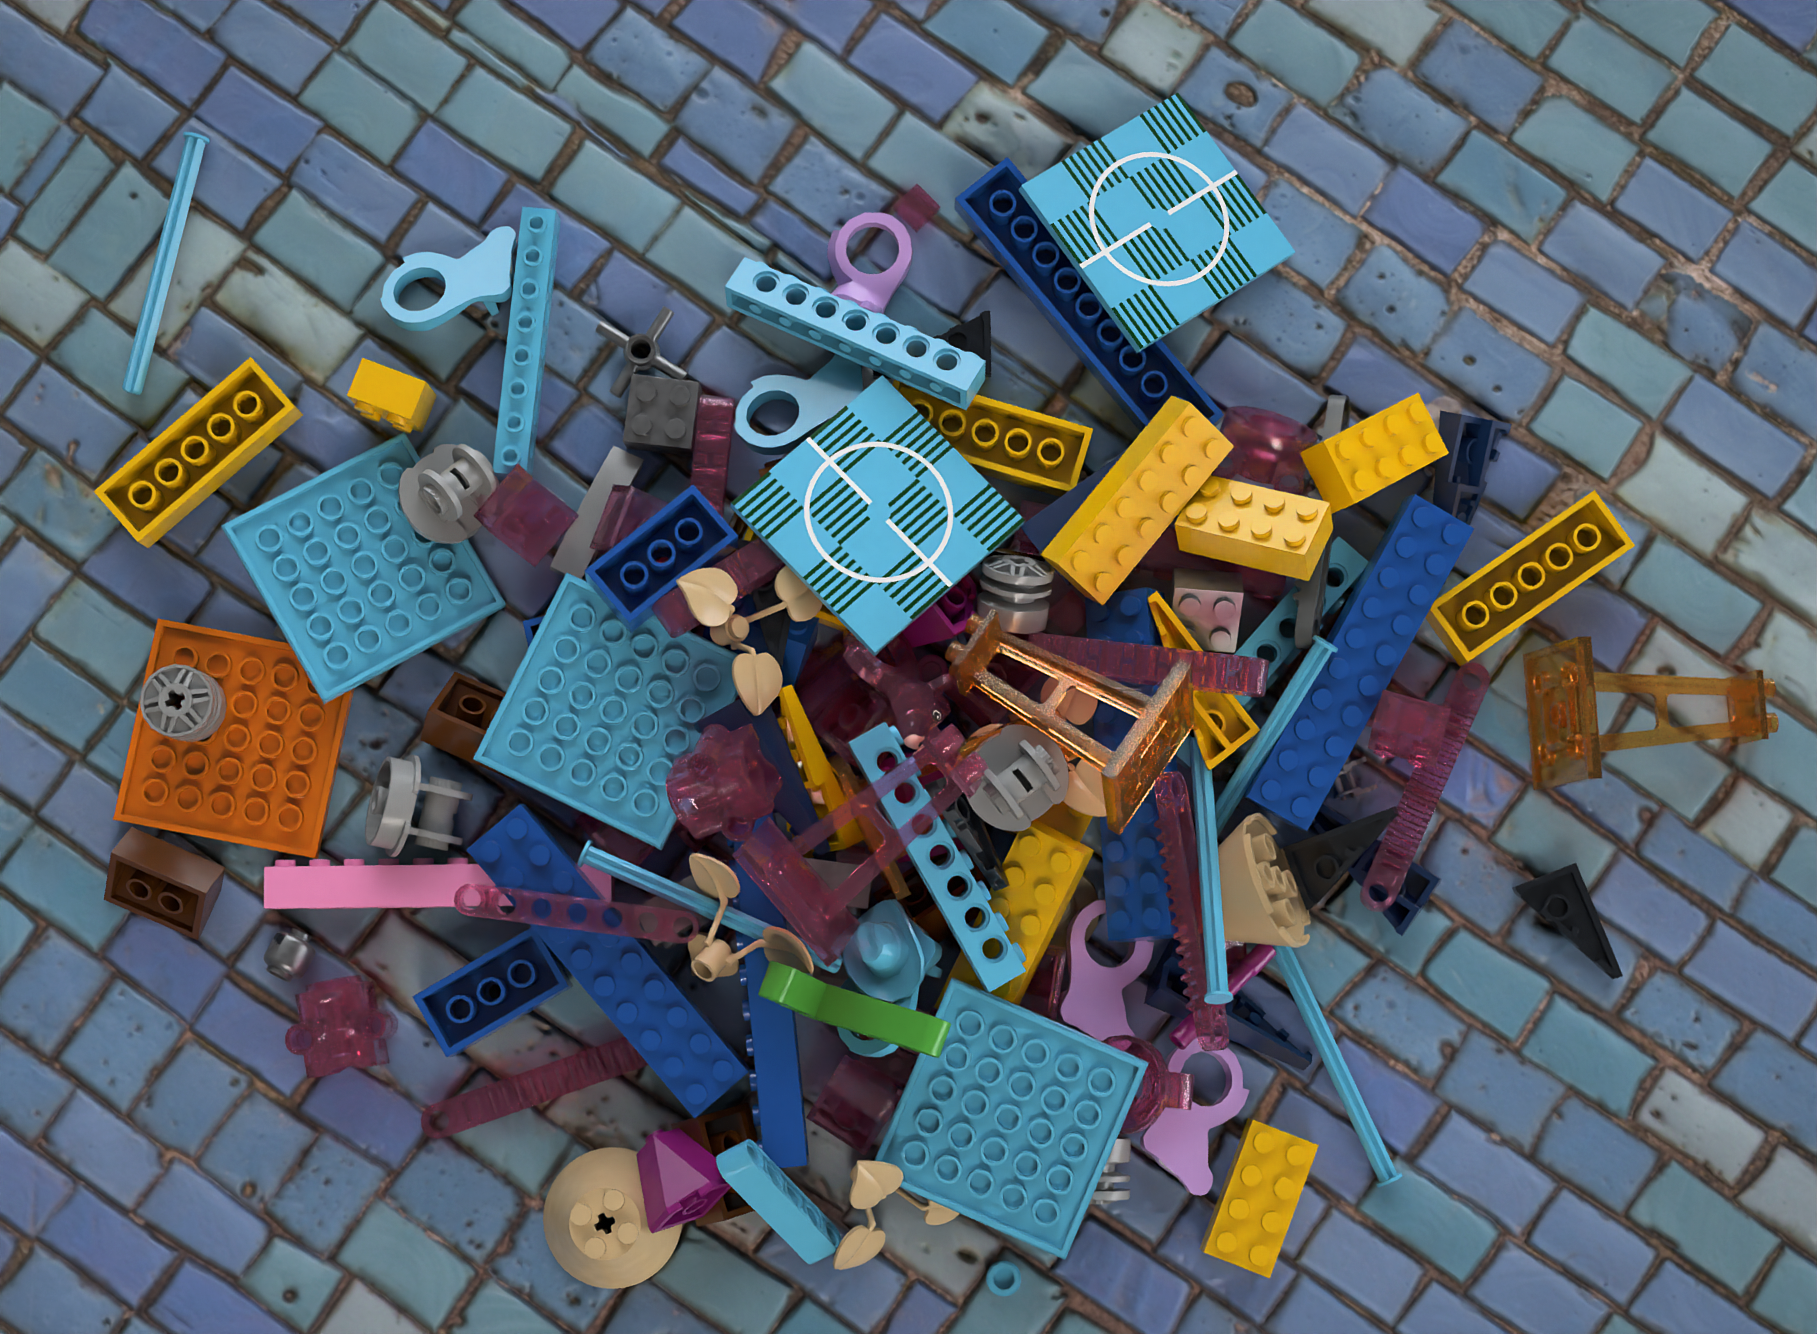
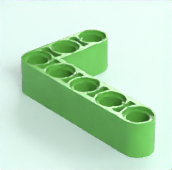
(854, 1011)

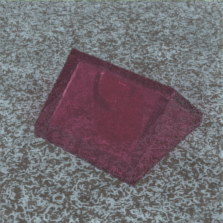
(1045, 987)

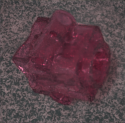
(723, 783)
(340, 1024)

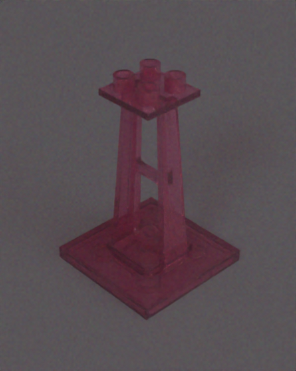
(798, 889)

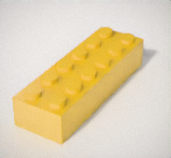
(1008, 440)
(198, 453)
(1137, 500)
(1528, 578)
(1042, 879)

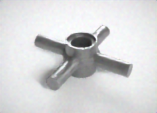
(629, 344)

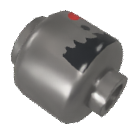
(289, 955)

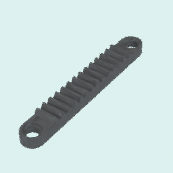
(1312, 592)

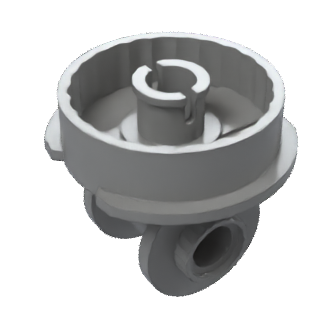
(446, 492)
(1021, 779)
(394, 803)

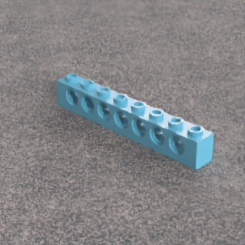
(773, 299)
(526, 341)
(1349, 567)
(990, 971)

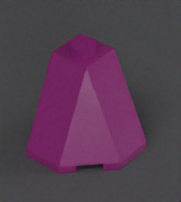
(945, 617)
(677, 1179)

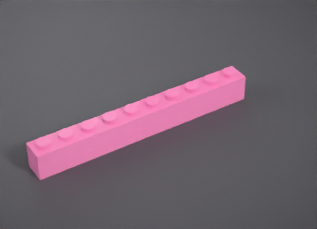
(385, 884)

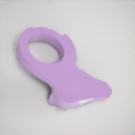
(868, 290)
(1094, 991)
(1181, 1136)

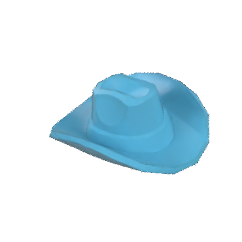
(885, 954)

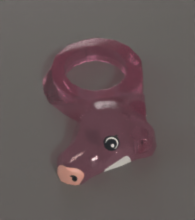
(914, 702)

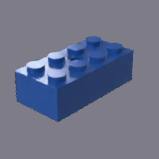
(684, 533)
(461, 1004)

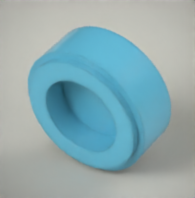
(1003, 1278)

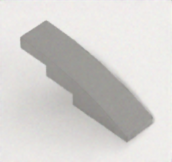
(574, 551)

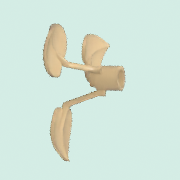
(710, 597)
(1085, 781)
(713, 956)
(870, 1184)

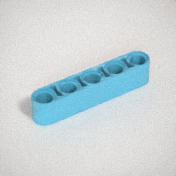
(779, 1201)

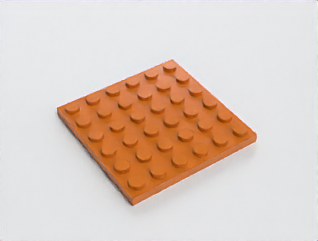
(265, 768)

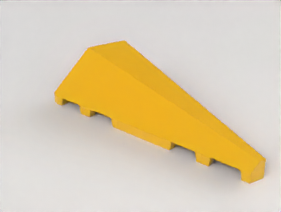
(1218, 717)
(813, 769)

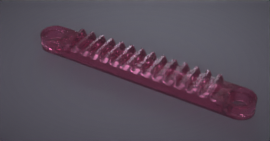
(1423, 793)
(1182, 863)
(534, 1087)

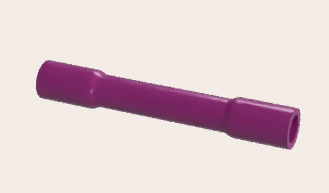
(1248, 968)

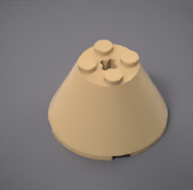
(1259, 888)
(574, 1226)

